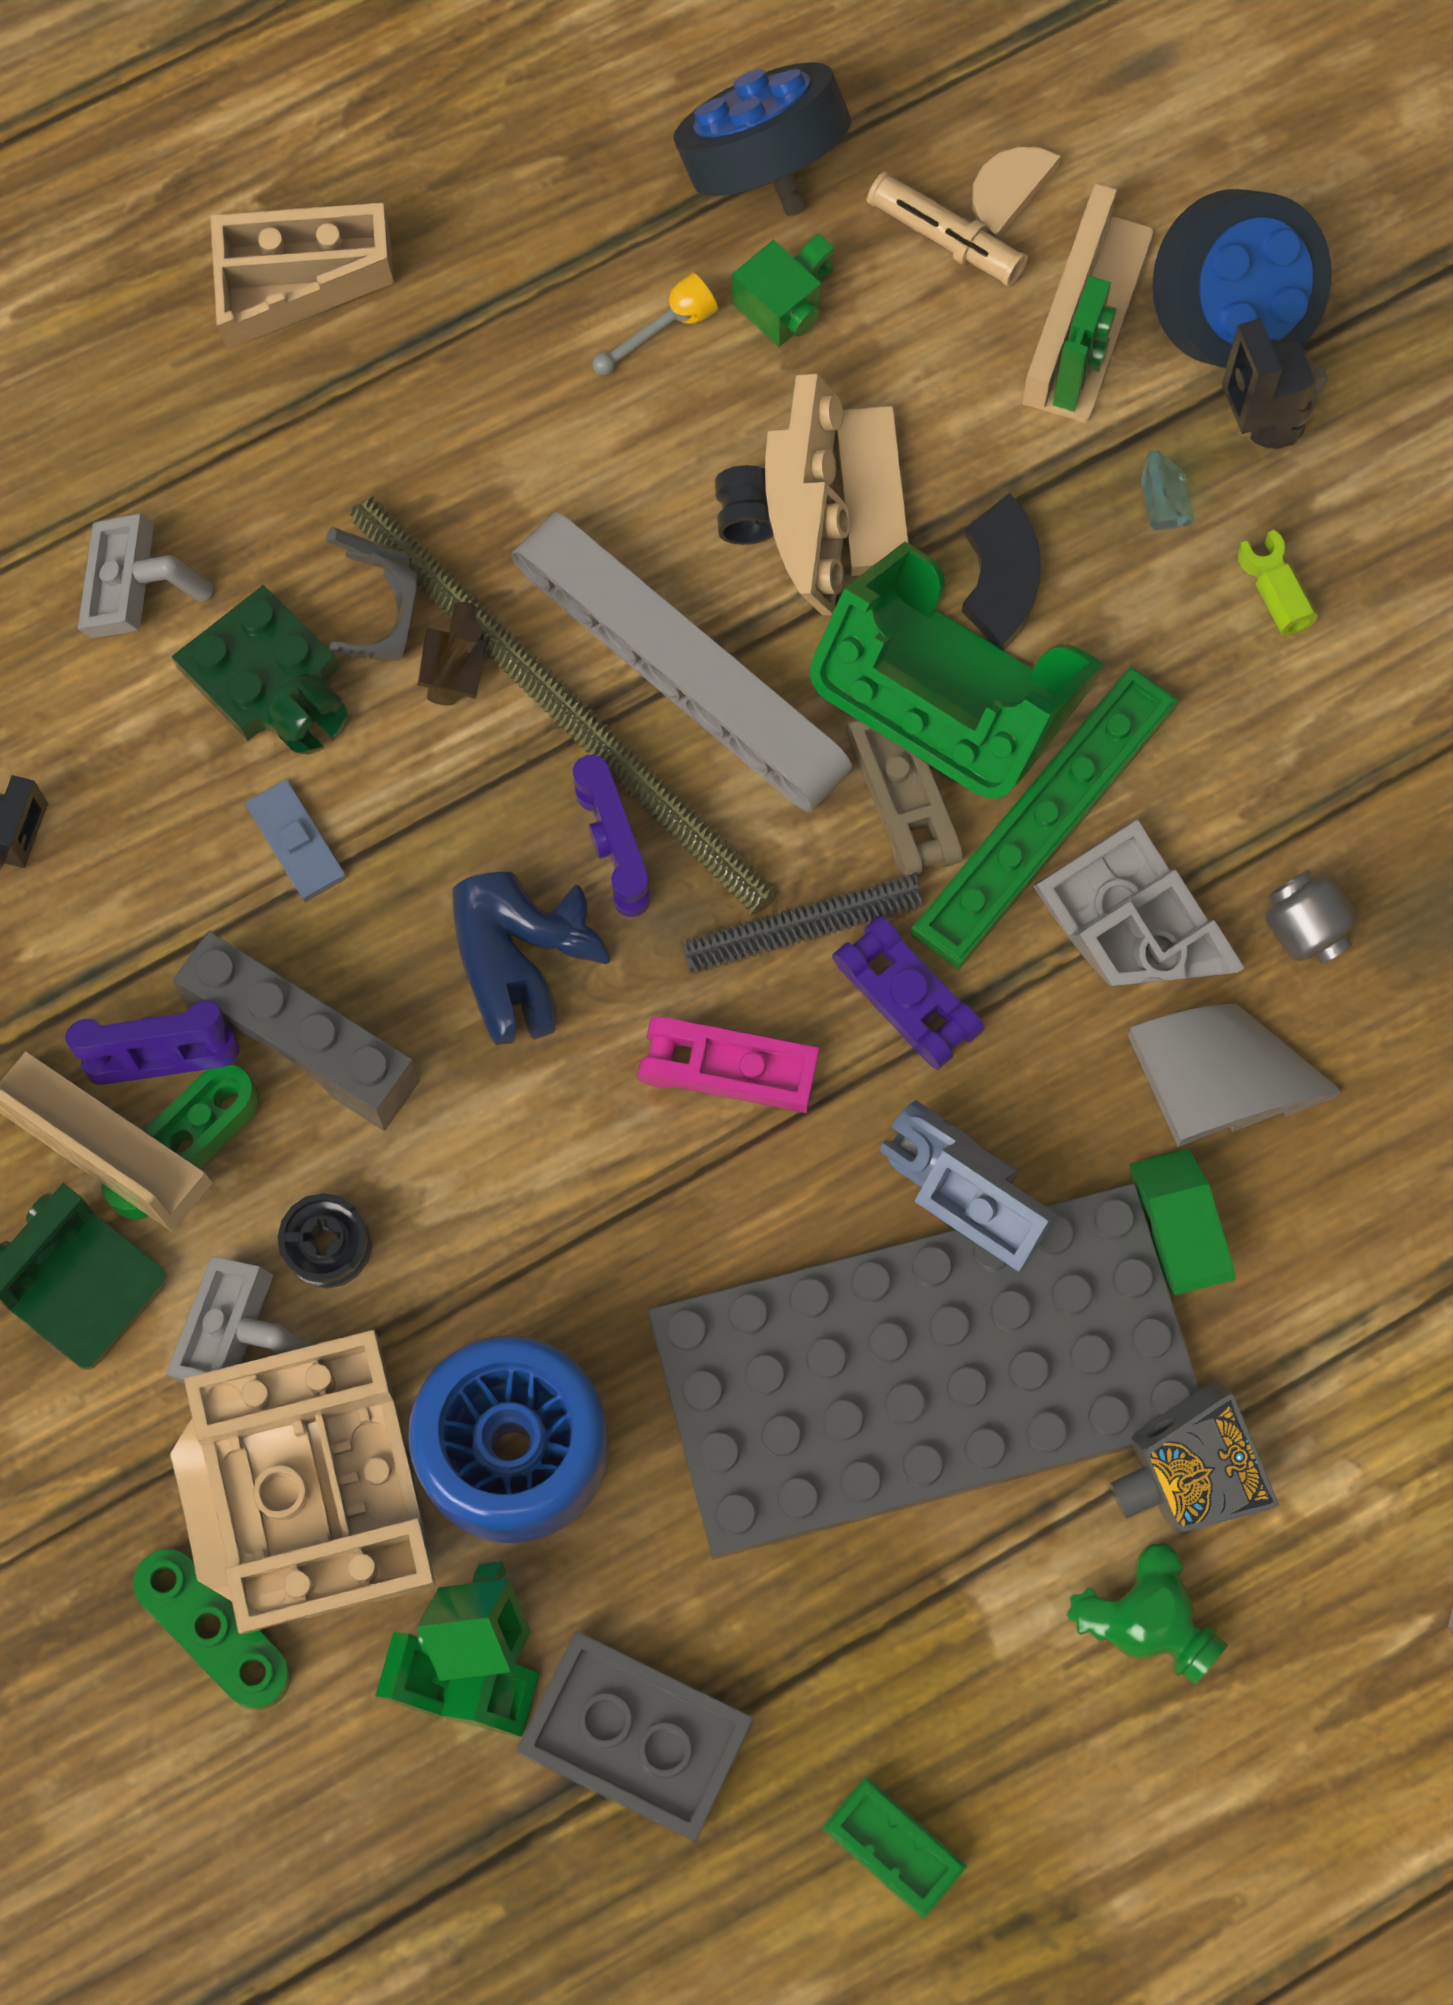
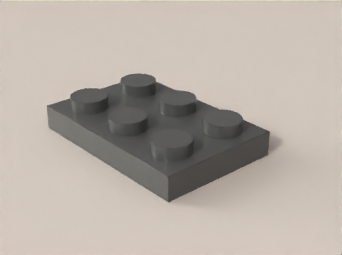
(635, 1736)

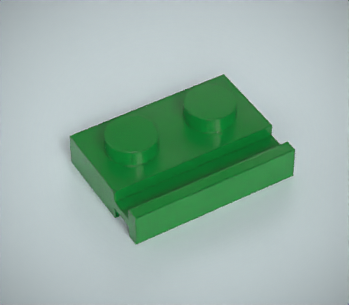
(1086, 342)

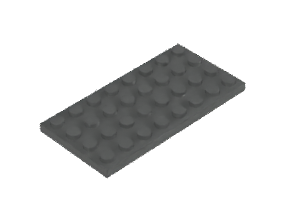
(919, 1373)

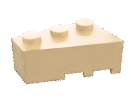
(295, 265)

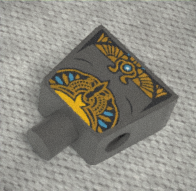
(1197, 1465)

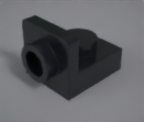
(20, 820)

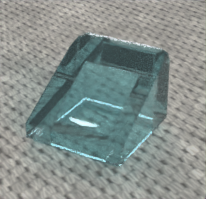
(1165, 493)

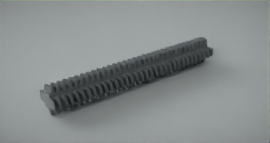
(802, 923)

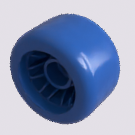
(498, 1390)

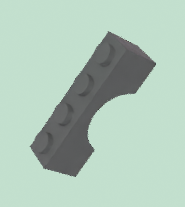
(323, 1043)

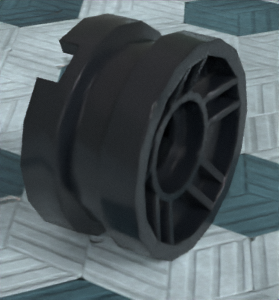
(343, 1257)

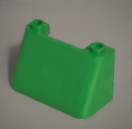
(940, 684)

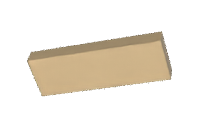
(871, 485)

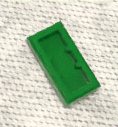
(894, 1847)

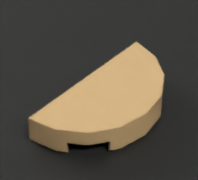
(1009, 184)

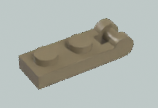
(905, 801)

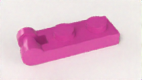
(730, 1064)

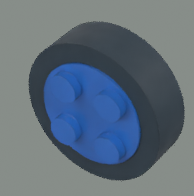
(764, 131)
(1237, 262)

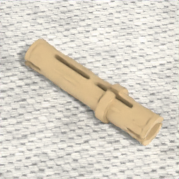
(1002, 260)

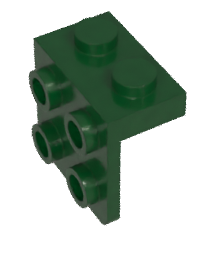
(75, 1278)

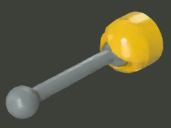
(688, 302)

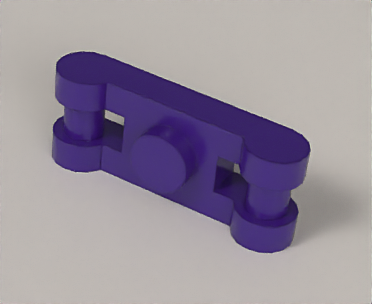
(612, 834)
(907, 993)
(153, 1045)

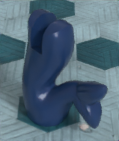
(500, 975)

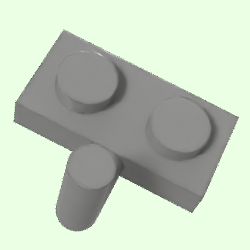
(119, 572)
(226, 1321)

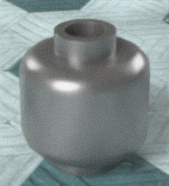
(1311, 917)

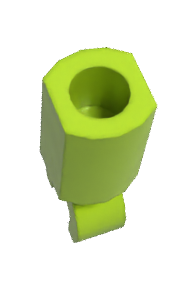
(1278, 586)

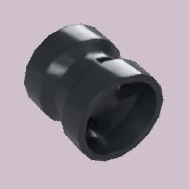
(744, 505)

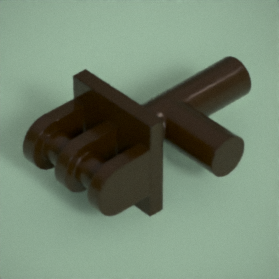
(453, 658)

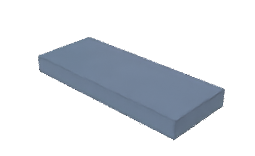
(295, 840)

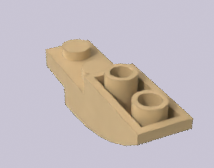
(802, 507)

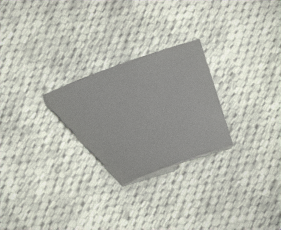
(1134, 914)
(1223, 1071)

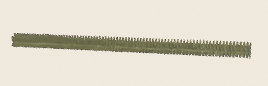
(571, 713)

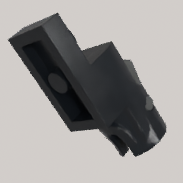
(1270, 386)

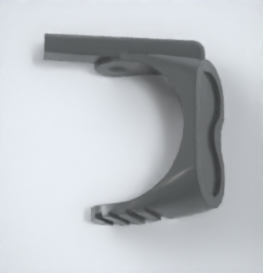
(403, 582)

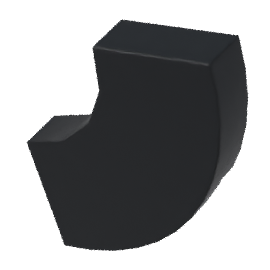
(1008, 571)

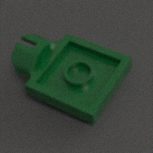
(266, 673)

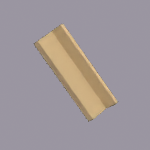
(1105, 250)
(101, 1142)

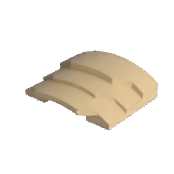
(301, 1484)

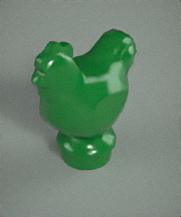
(1151, 1616)

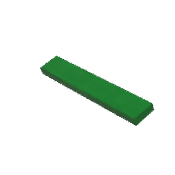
(1044, 818)

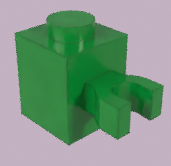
(782, 291)
(474, 1626)

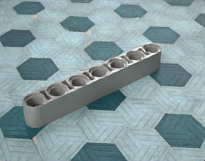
(682, 662)

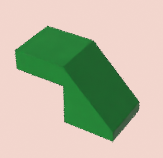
(1183, 1221)
(486, 1701)

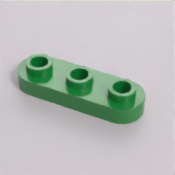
(199, 1118)
(228, 1652)

